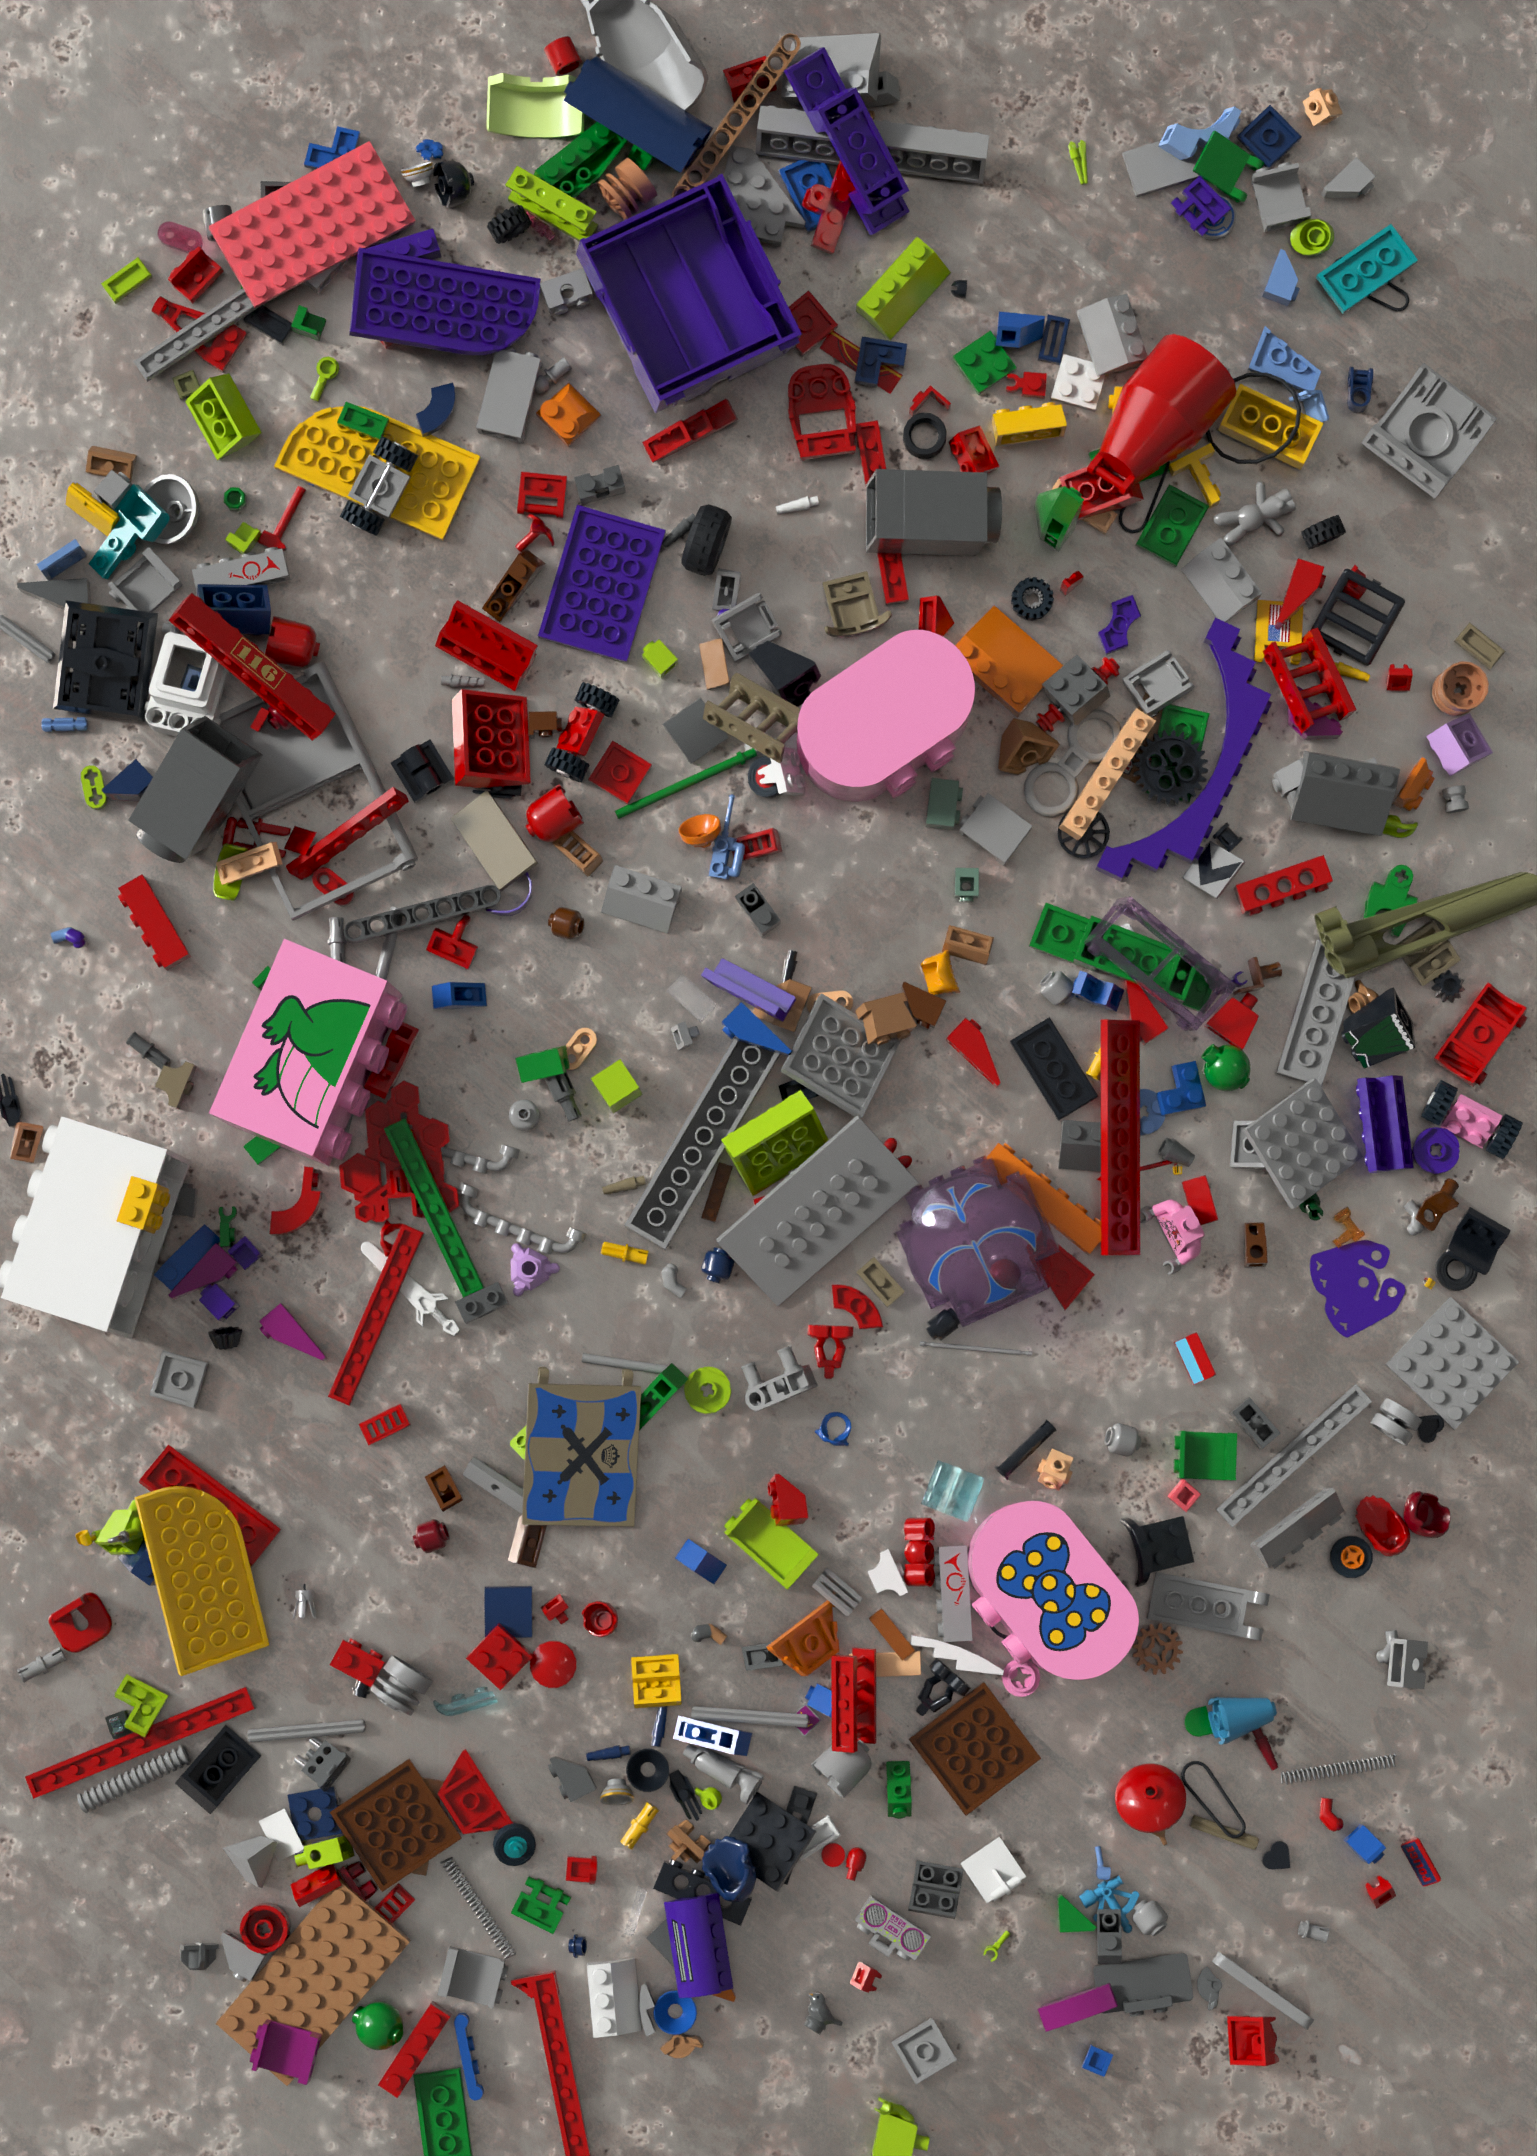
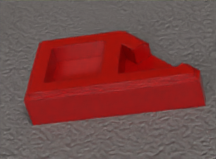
(1070, 583)

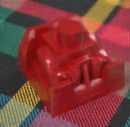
(1252, 2040)

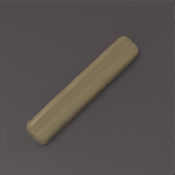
(1212, 1828)

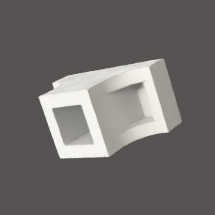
(888, 1575)

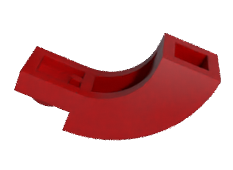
(400, 1046)
(303, 1211)

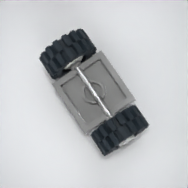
(379, 486)

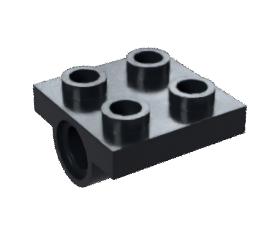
(422, 770)

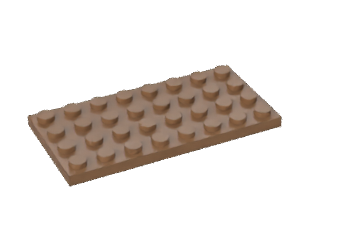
(317, 1971)

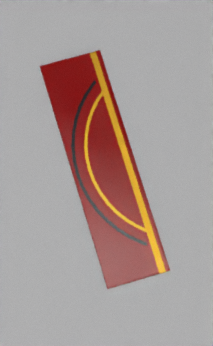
(848, 354)

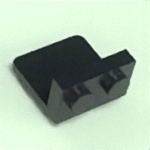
(1477, 1240)

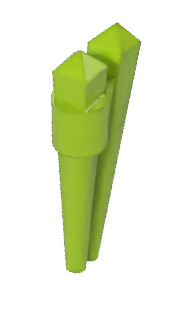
(1078, 156)

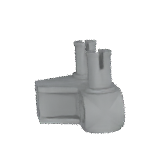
(791, 1383)

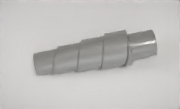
(462, 681)

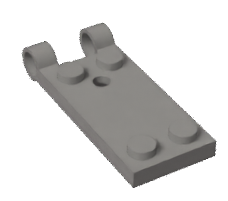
(1195, 1605)

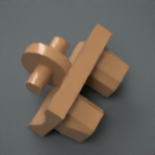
(684, 1846)

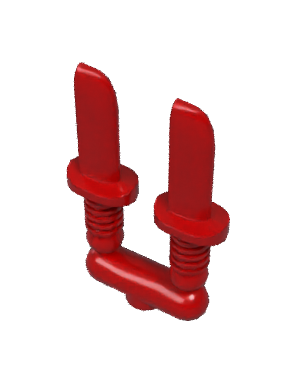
(230, 828)

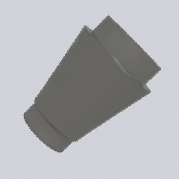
(1175, 1152)

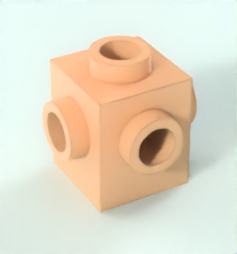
(1322, 106)
(1055, 1470)

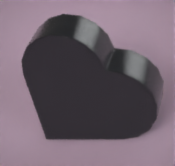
(1430, 1427)
(1277, 1857)

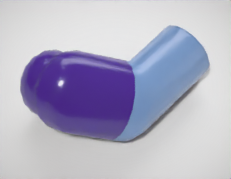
(70, 934)

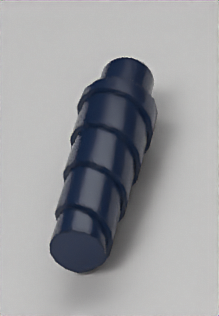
(659, 1726)
(609, 1753)

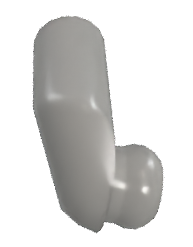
(1415, 1226)
(670, 1281)
(1383, 1655)

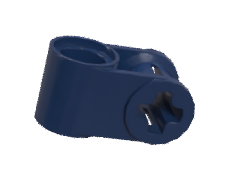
(1359, 385)

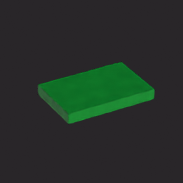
(1172, 525)

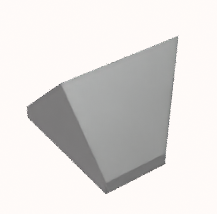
(252, 1858)

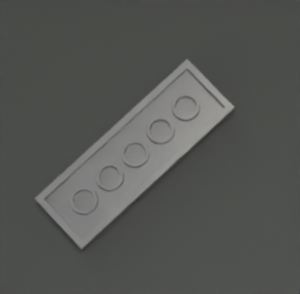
(1315, 1020)

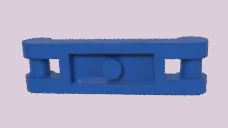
(470, 2066)

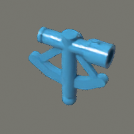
(1105, 1892)

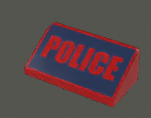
(1420, 1862)

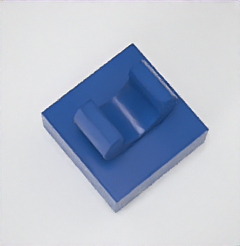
(1097, 2060)

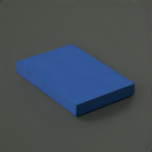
(798, 179)

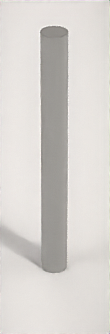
(623, 1363)

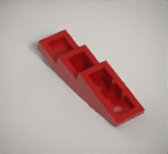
(690, 430)

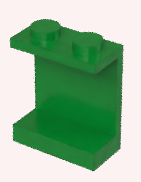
(1205, 1455)

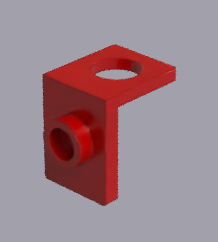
(922, 397)

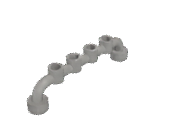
(480, 1164)
(524, 1235)

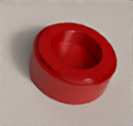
(833, 1854)

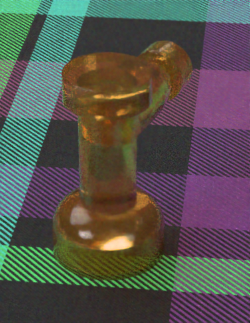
(1353, 1231)

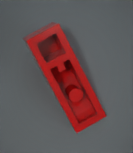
(1302, 587)
(1142, 1009)
(972, 1046)

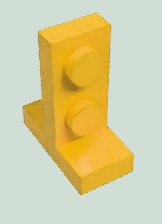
(1199, 472)

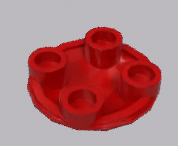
(553, 1664)

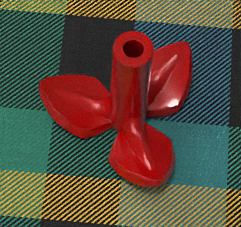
(537, 527)

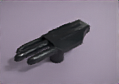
(503, 791)
(9, 1104)
(684, 1792)

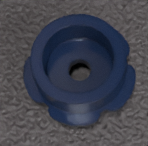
(577, 1946)

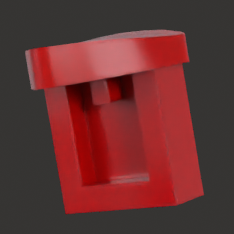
(582, 1869)

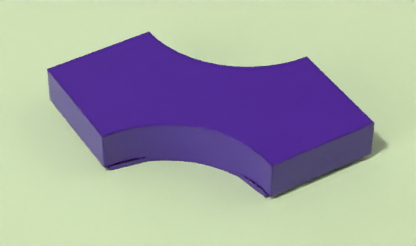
(1123, 615)

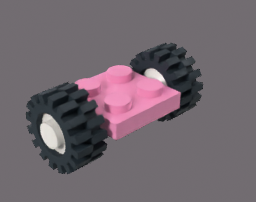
(1471, 1120)

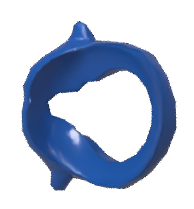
(841, 1440)

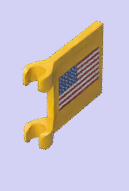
(1265, 633)

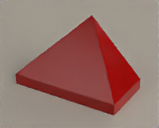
(934, 615)

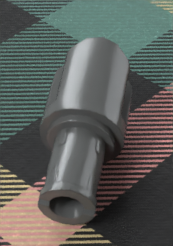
(563, 1093)

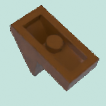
(444, 1488)

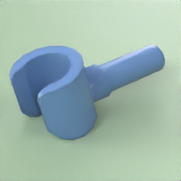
(1102, 1872)

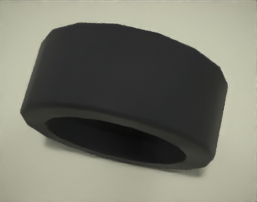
(924, 418)

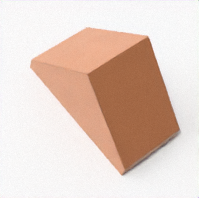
(26, 1141)

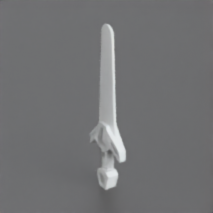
(419, 1297)

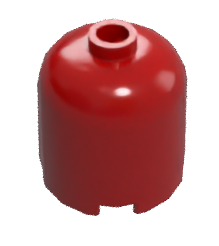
(291, 643)
(552, 815)

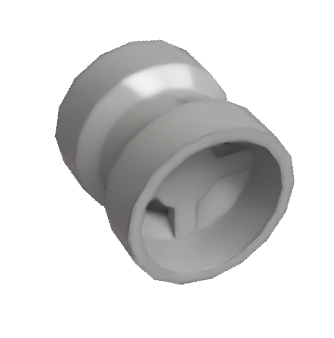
(1455, 799)

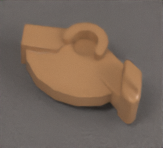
(681, 2045)

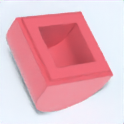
(1184, 1495)

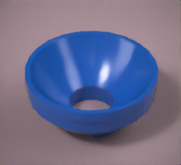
(674, 2025)

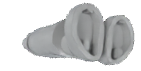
(725, 1771)

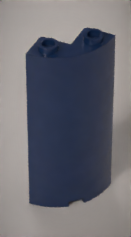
(637, 113)

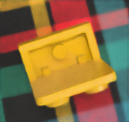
(143, 1205)

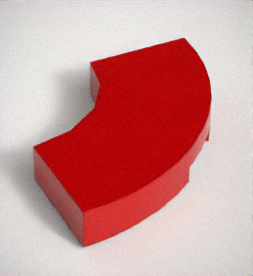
(858, 1305)

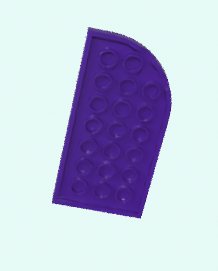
(440, 304)

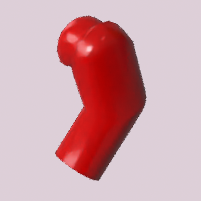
(1327, 1817)

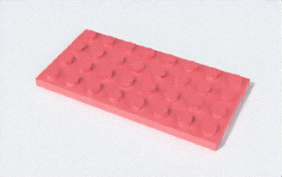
(311, 224)

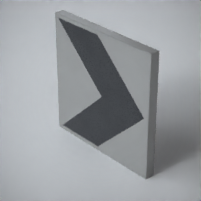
(1213, 869)

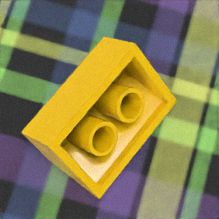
(1028, 424)

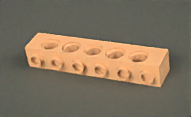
(1107, 774)

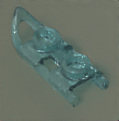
(461, 1703)

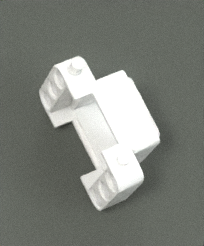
(181, 704)

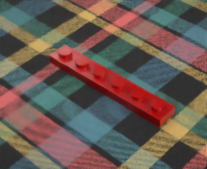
(347, 833)

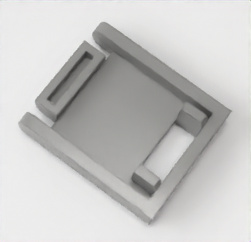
(750, 625)
(1161, 681)

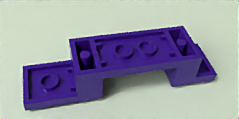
(854, 138)

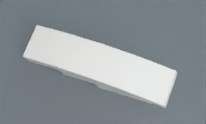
(964, 1659)

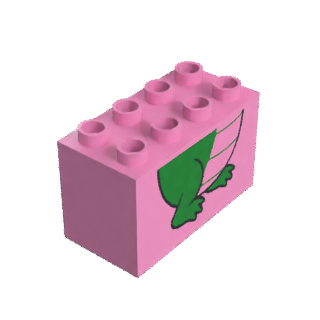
(309, 1053)

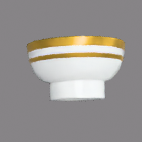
(418, 174)

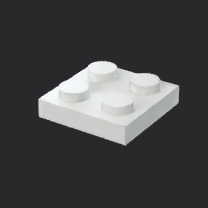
(1077, 383)

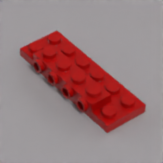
(176, 1470)

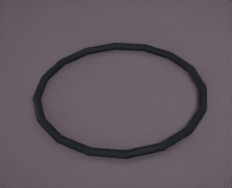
(1297, 423)

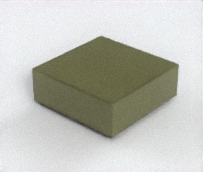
(186, 384)

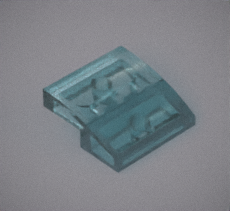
(952, 1491)

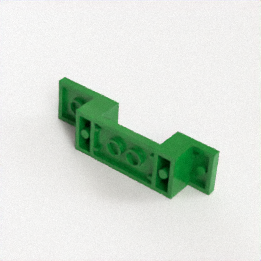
(1064, 934)

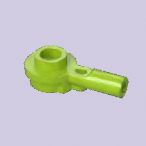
(327, 369)

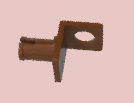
(1258, 974)
(1438, 1204)

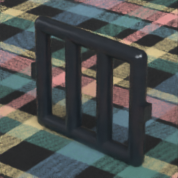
(1387, 620)

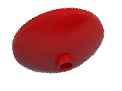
(1151, 1812)

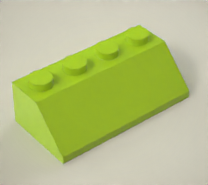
(903, 288)

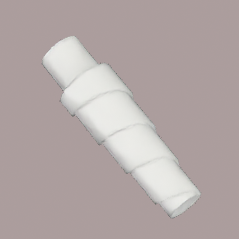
(798, 505)

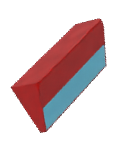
(1195, 1358)

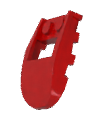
(816, 391)

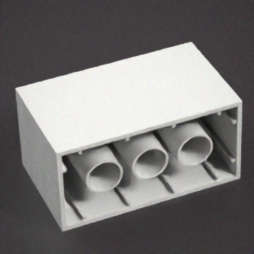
(71, 1247)

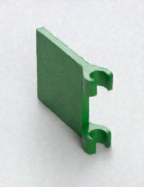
(1223, 164)

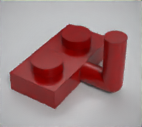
(452, 946)

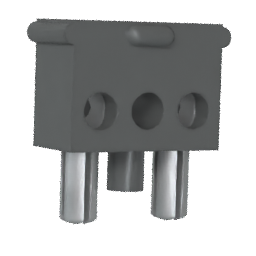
(324, 1764)

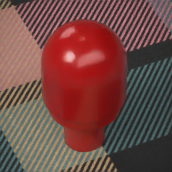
(855, 1862)

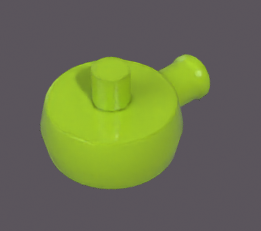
(709, 1797)

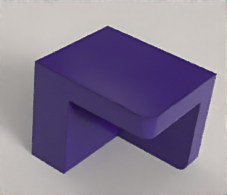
(245, 1252)

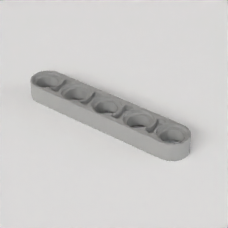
(1263, 1990)

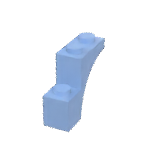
(1182, 141)

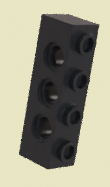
(666, 1884)

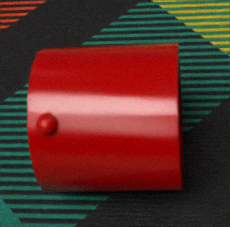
(563, 56)

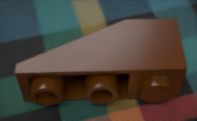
(513, 584)

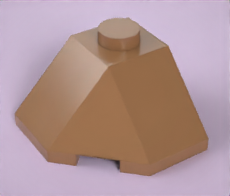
(1023, 746)
(793, 1017)

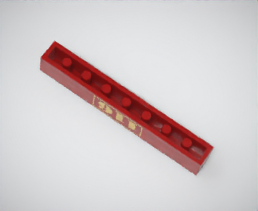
(252, 666)

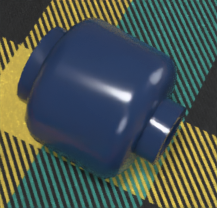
(717, 1265)

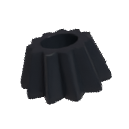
(1448, 986)
(225, 1337)

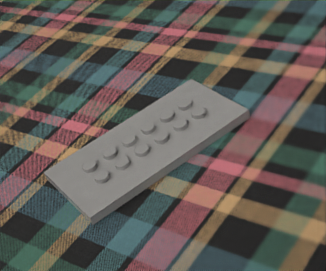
(817, 1211)

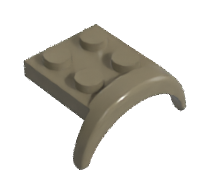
(852, 606)

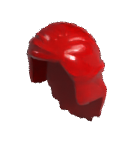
(1383, 1526)

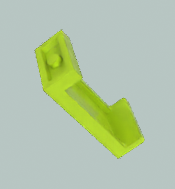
(771, 1546)

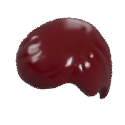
(1426, 1515)

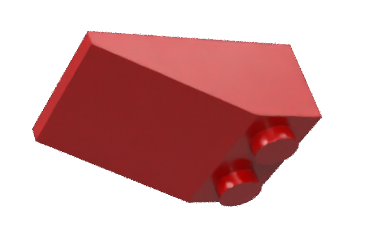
(1099, 494)

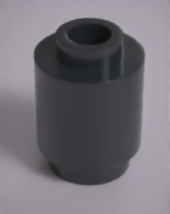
(943, 1324)

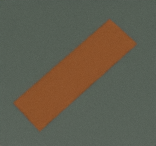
(891, 1634)

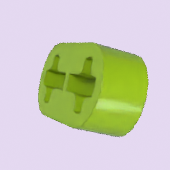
(88, 788)

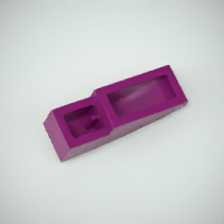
(1077, 2007)

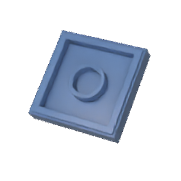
(61, 560)

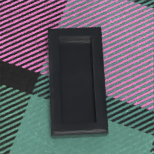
(269, 324)

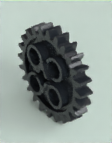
(1150, 776)

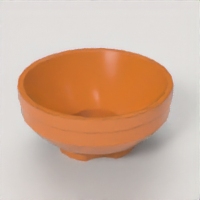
(700, 830)

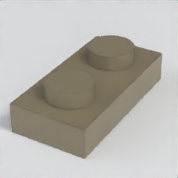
(880, 1282)

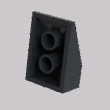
(217, 1769)

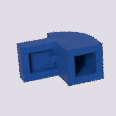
(1097, 991)

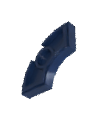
(438, 410)

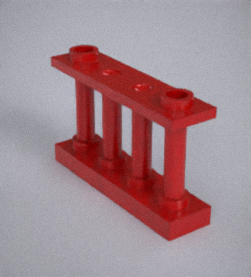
(1327, 671)
(853, 1699)

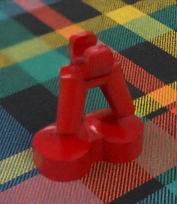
(824, 1332)

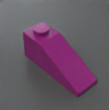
(211, 1269)
(285, 1329)

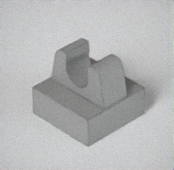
(684, 1035)

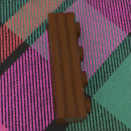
(716, 1192)

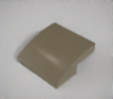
(1431, 961)

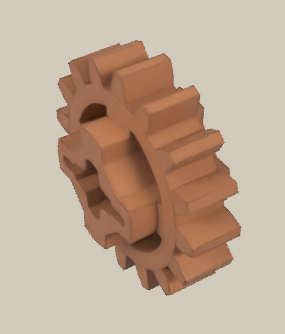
(1167, 1646)

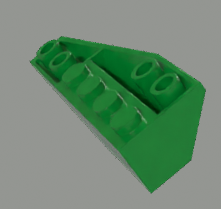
(582, 160)
(1057, 515)

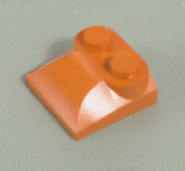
(568, 414)
(1410, 793)

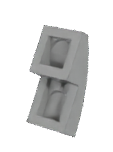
(646, 2002)

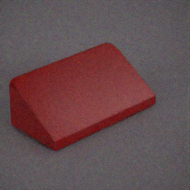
(1200, 1199)

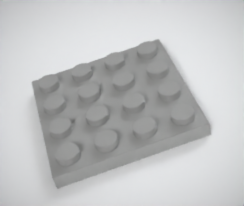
(836, 1059)
(1303, 1143)
(1452, 1363)

